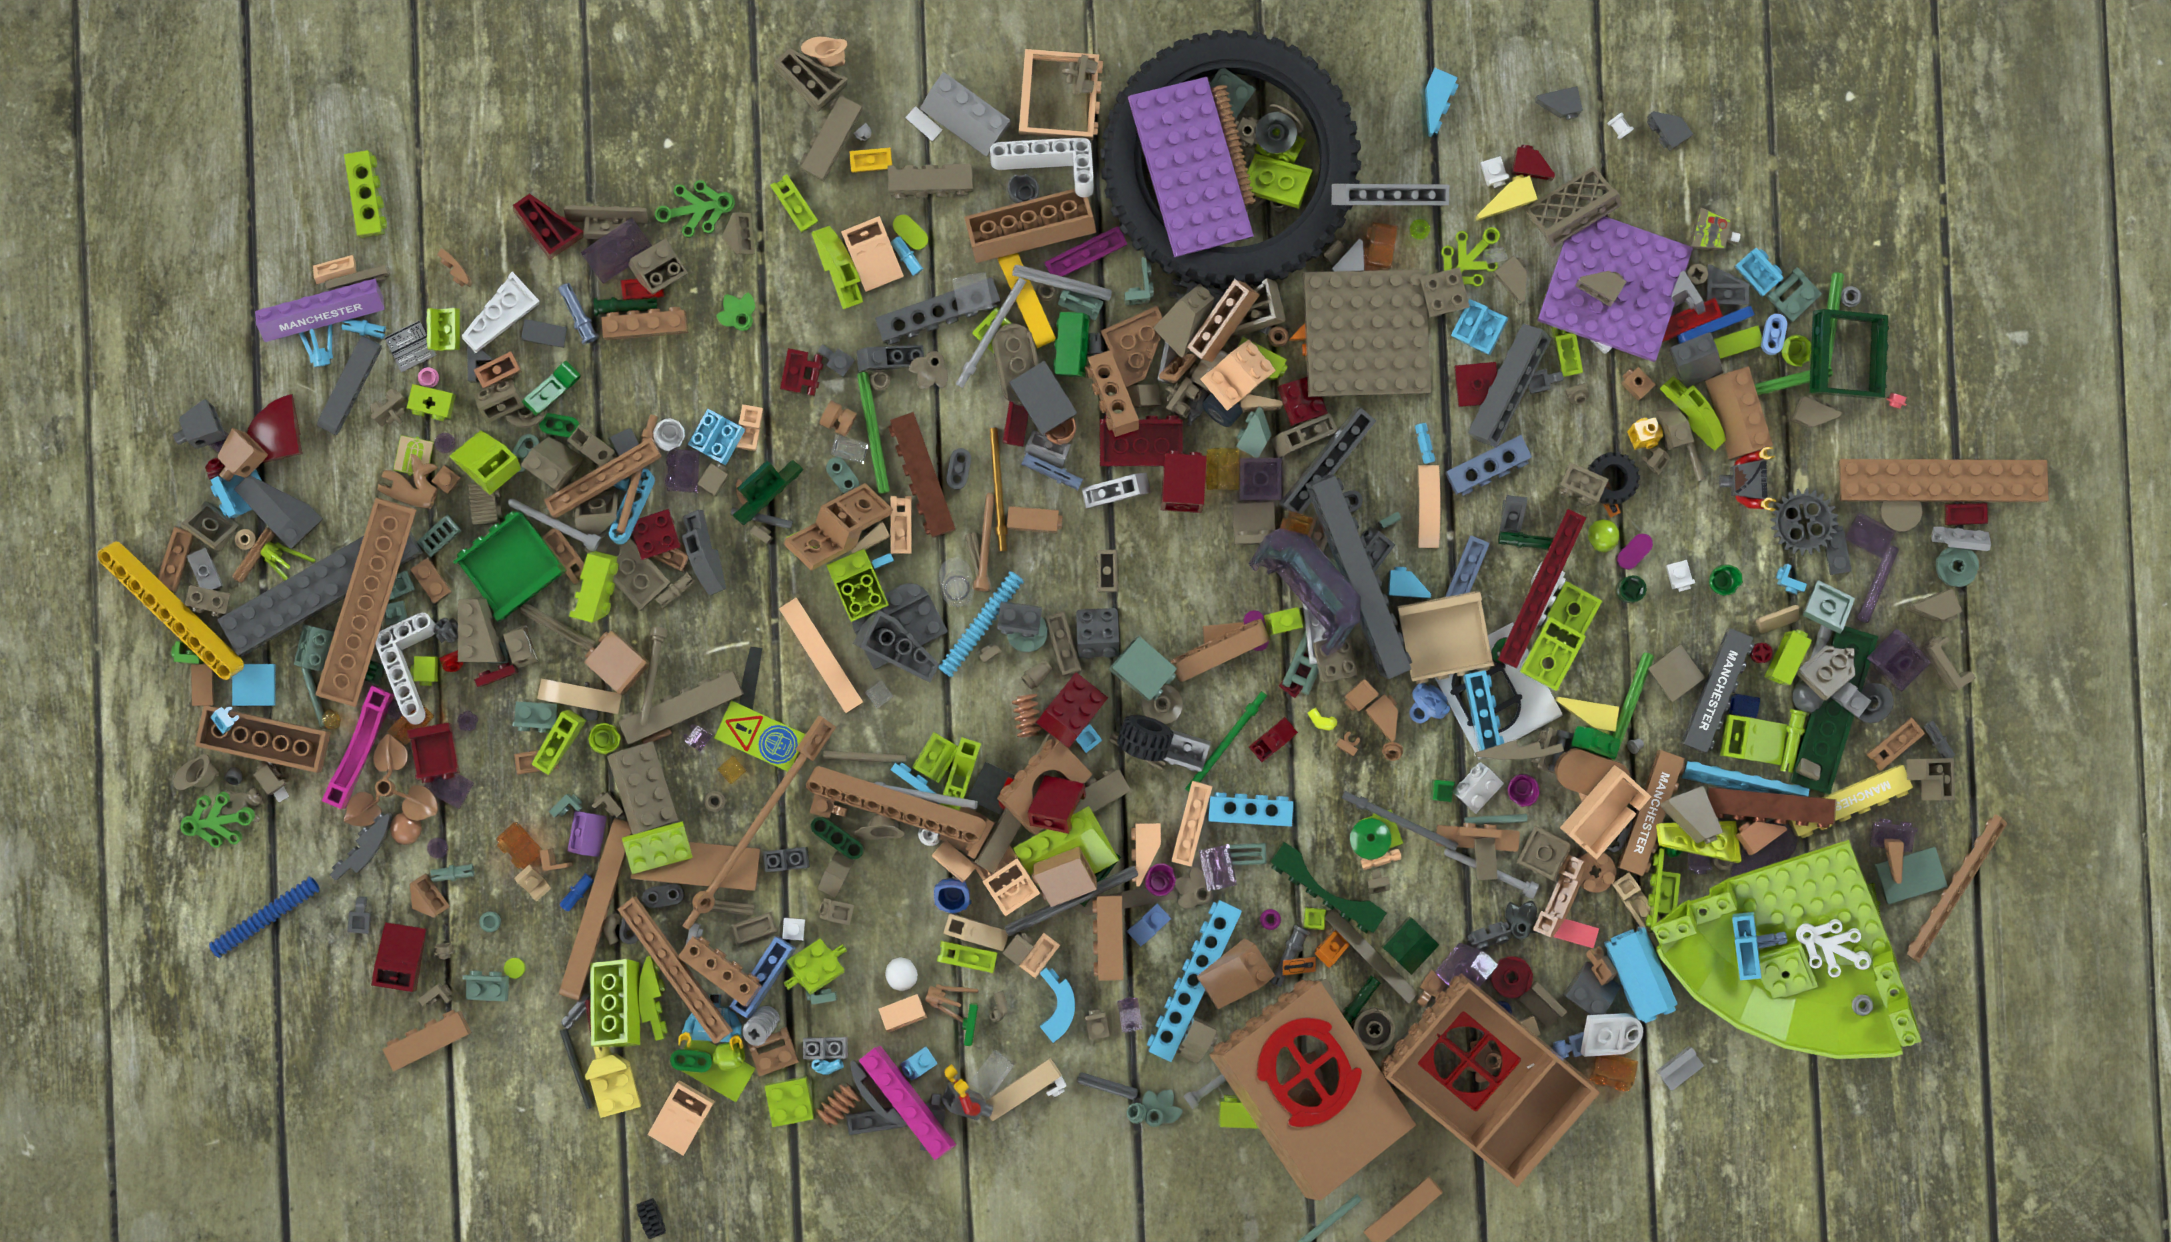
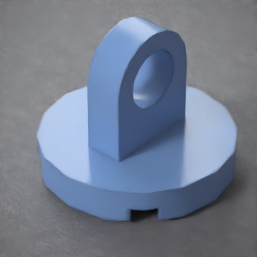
(1429, 700)

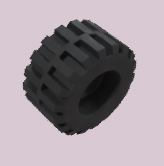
(1628, 470)
(1145, 738)

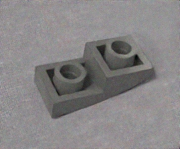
(786, 859)

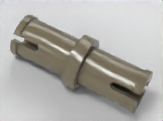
(675, 590)

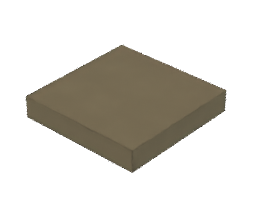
(1544, 853)

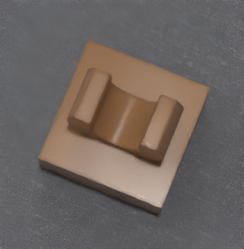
(1347, 746)

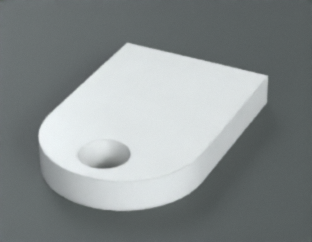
(1609, 1034)

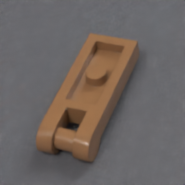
(565, 553)
(1896, 743)

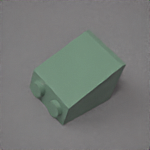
(1143, 669)

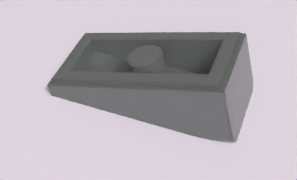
(544, 333)

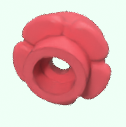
(1896, 400)

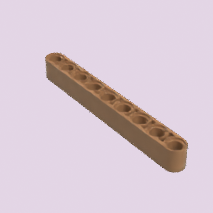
(896, 805)
(595, 911)

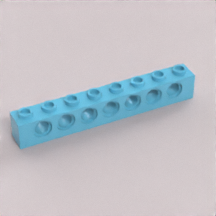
(1168, 1049)

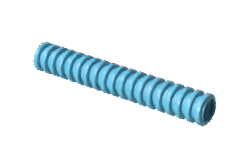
(980, 624)

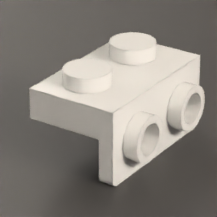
(1478, 787)

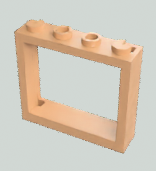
(1094, 106)

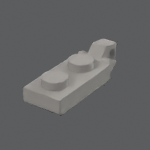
(1962, 538)

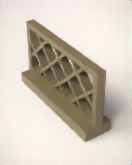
(1581, 216)

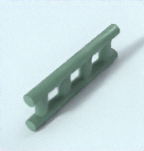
(1297, 659)

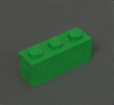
(1071, 344)

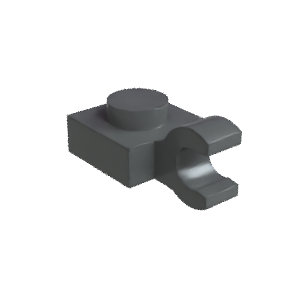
(838, 361)
(1541, 381)
(359, 920)

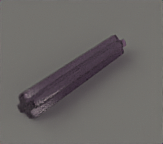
(1878, 584)

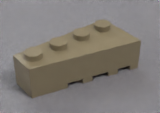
(930, 180)

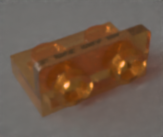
(1297, 523)
(400, 727)
(1614, 1072)

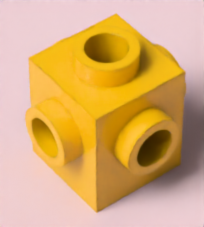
(1645, 433)

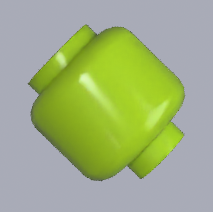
(728, 1058)

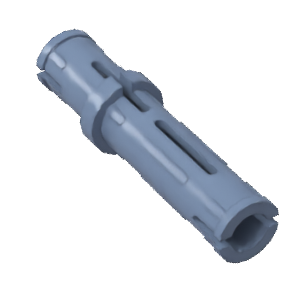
(1031, 461)

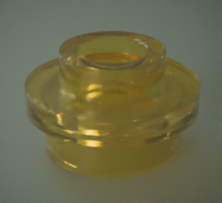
(331, 719)

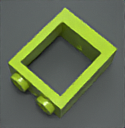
(1788, 657)

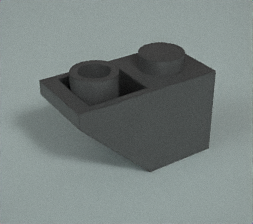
(1670, 129)

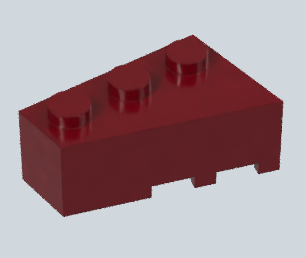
(545, 226)

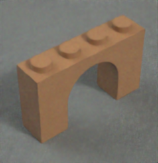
(1054, 756)

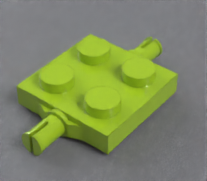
(815, 966)

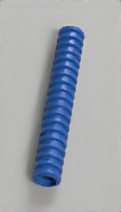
(264, 917)

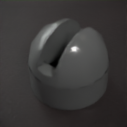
(234, 776)

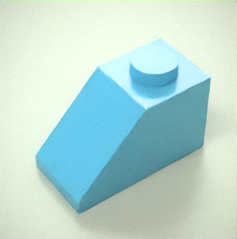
(1405, 584)

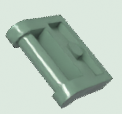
(1798, 300)

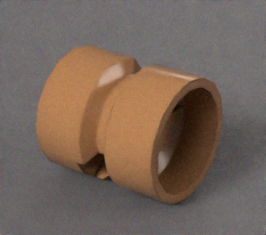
(838, 418)

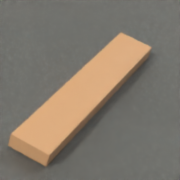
(821, 655)

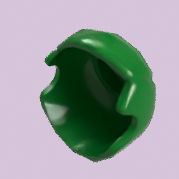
(1725, 579)

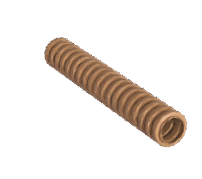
(1230, 133)

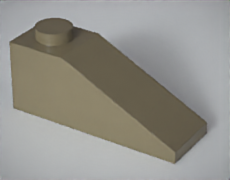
(1303, 435)

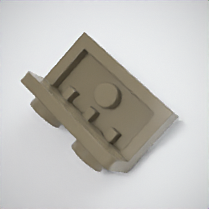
(206, 599)

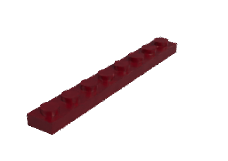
(1541, 588)

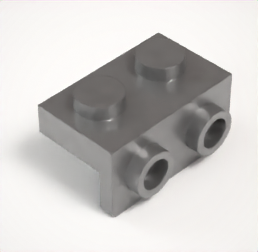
(1188, 751)

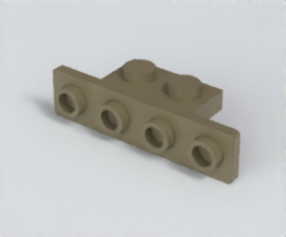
(603, 220)

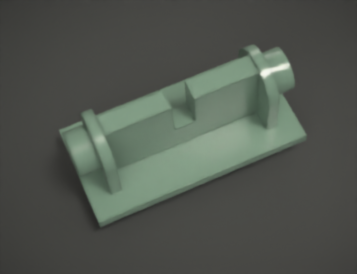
(1080, 303)

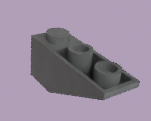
(887, 357)

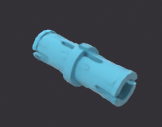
(364, 328)

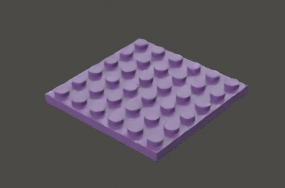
(1643, 306)

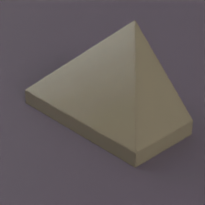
(739, 233)

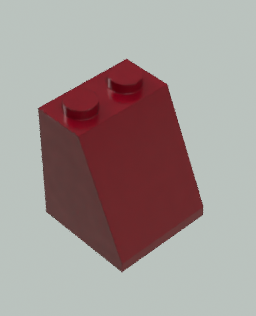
(1183, 482)

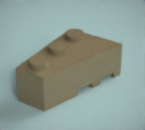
(810, 80)
(1264, 312)
(1197, 1040)

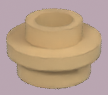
(251, 539)

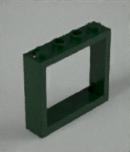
(1820, 353)

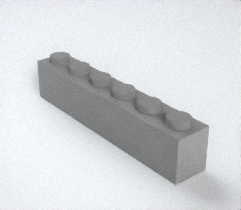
(1390, 194)

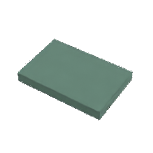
(1920, 875)

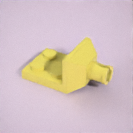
(612, 1083)

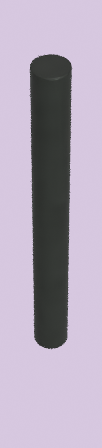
(576, 1068)

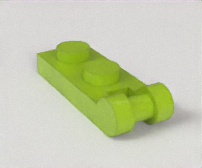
(794, 204)
(968, 957)

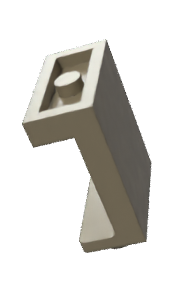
(1943, 666)

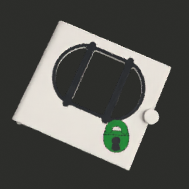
(1534, 699)

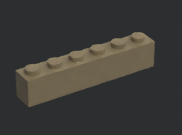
(682, 707)

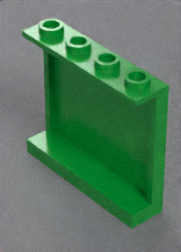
(510, 564)

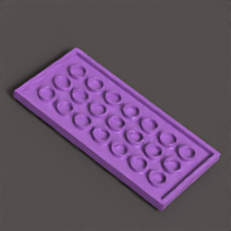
(1190, 166)

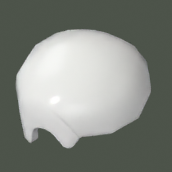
(668, 434)
(901, 974)

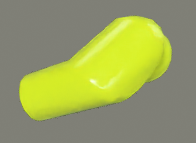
(1322, 722)

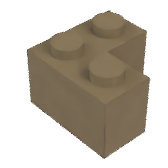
(1935, 777)

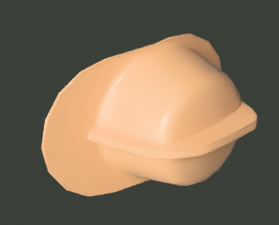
(827, 50)

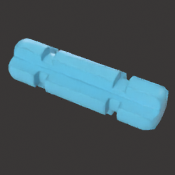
(1424, 443)

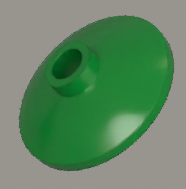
(1368, 849)

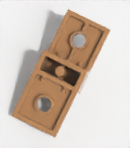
(838, 526)

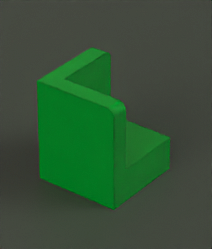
(1442, 790)

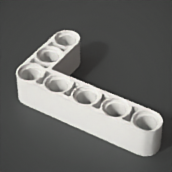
(1048, 153)
(399, 666)

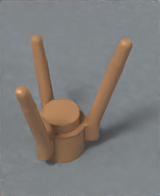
(936, 997)

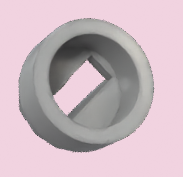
(863, 132)

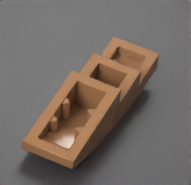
(1403, 1211)

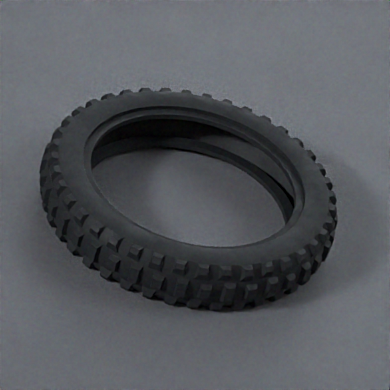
(1291, 73)

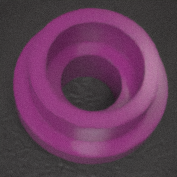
(1277, 919)

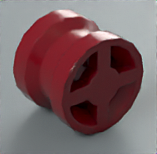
(1765, 653)

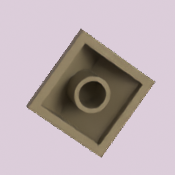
(210, 526)

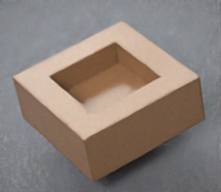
(446, 479)

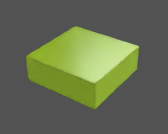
(1314, 918)

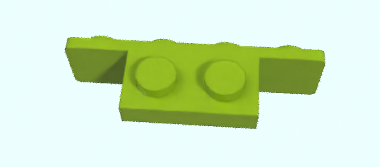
(1664, 892)

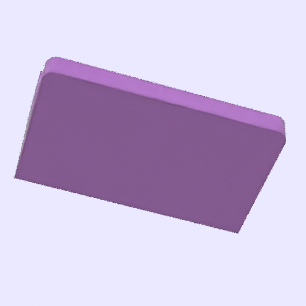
(587, 833)

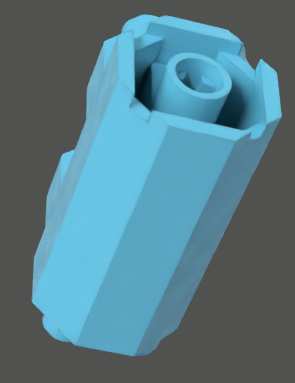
(1641, 974)

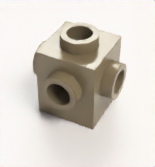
(1247, 140)

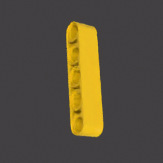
(1028, 303)

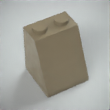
(1185, 319)
(553, 462)

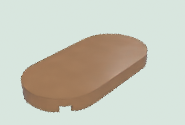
(1583, 770)

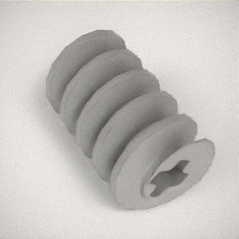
(761, 1025)

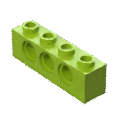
(354, 164)

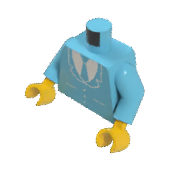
(694, 1029)

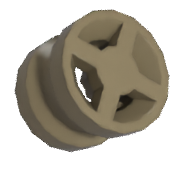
(1694, 276)

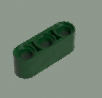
(827, 834)

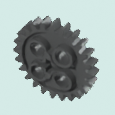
(1823, 517)

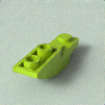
(839, 263)
(1700, 413)
(649, 989)

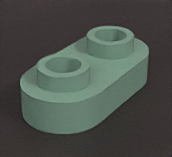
(521, 450)
(842, 475)

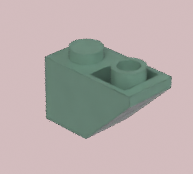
(1256, 435)

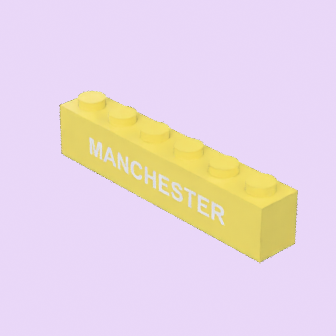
(1862, 795)

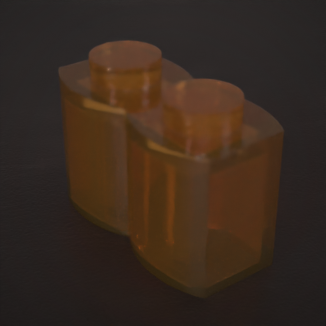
(1381, 245)
(519, 845)

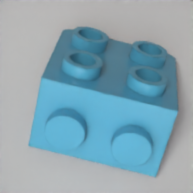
(231, 501)

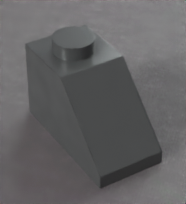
(1561, 102)

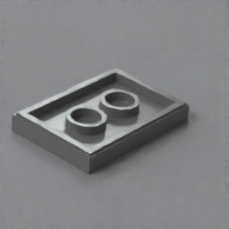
(1043, 398)

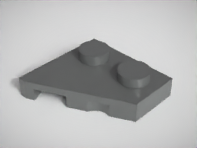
(1726, 288)

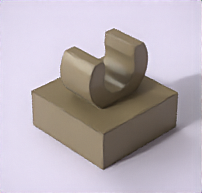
(1658, 460)
(1378, 883)

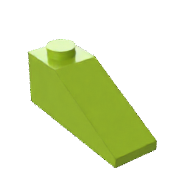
(558, 741)

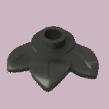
(1521, 916)

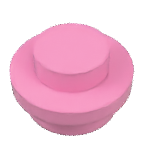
(428, 377)

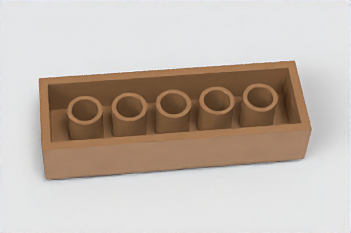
(1029, 225)
(265, 740)

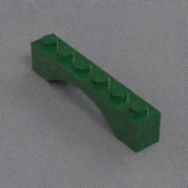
(1292, 863)

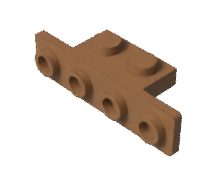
(1504, 839)

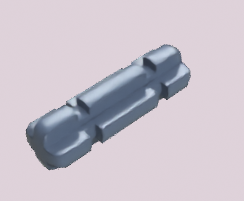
(1771, 940)

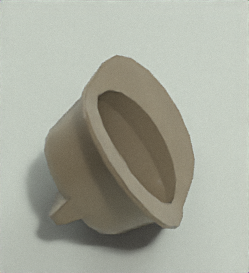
(195, 773)
(880, 828)

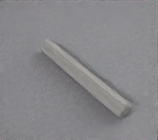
(1062, 282)

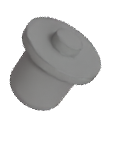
(1635, 745)

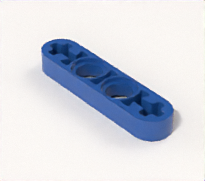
(1717, 324)

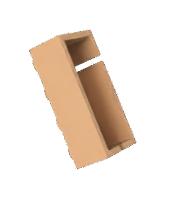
(1605, 812)

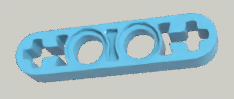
(636, 509)

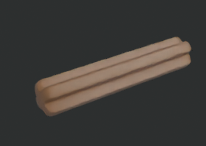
(253, 555)

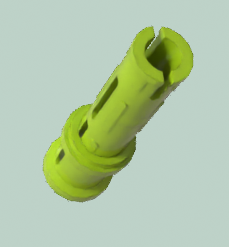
(1795, 731)

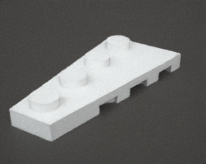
(505, 308)

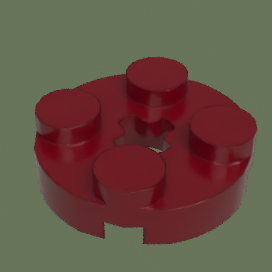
(1517, 987)

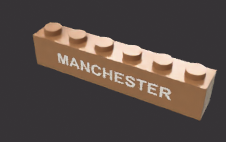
(1643, 835)

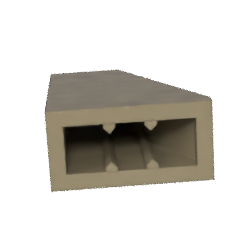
(1675, 428)
(1694, 815)

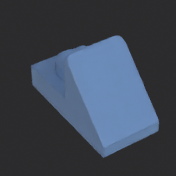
(1148, 925)

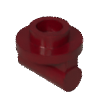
(214, 468)

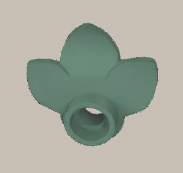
(1162, 1105)

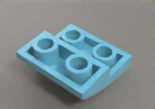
(716, 437)

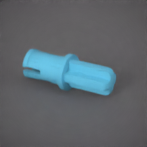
(906, 255)

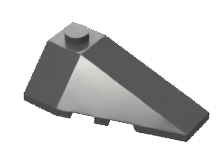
(280, 511)
(892, 642)

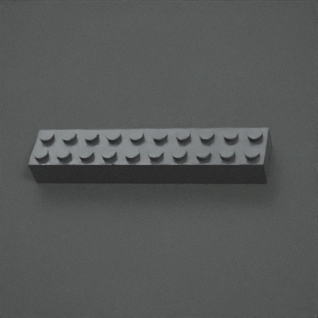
(1357, 569)
(297, 598)

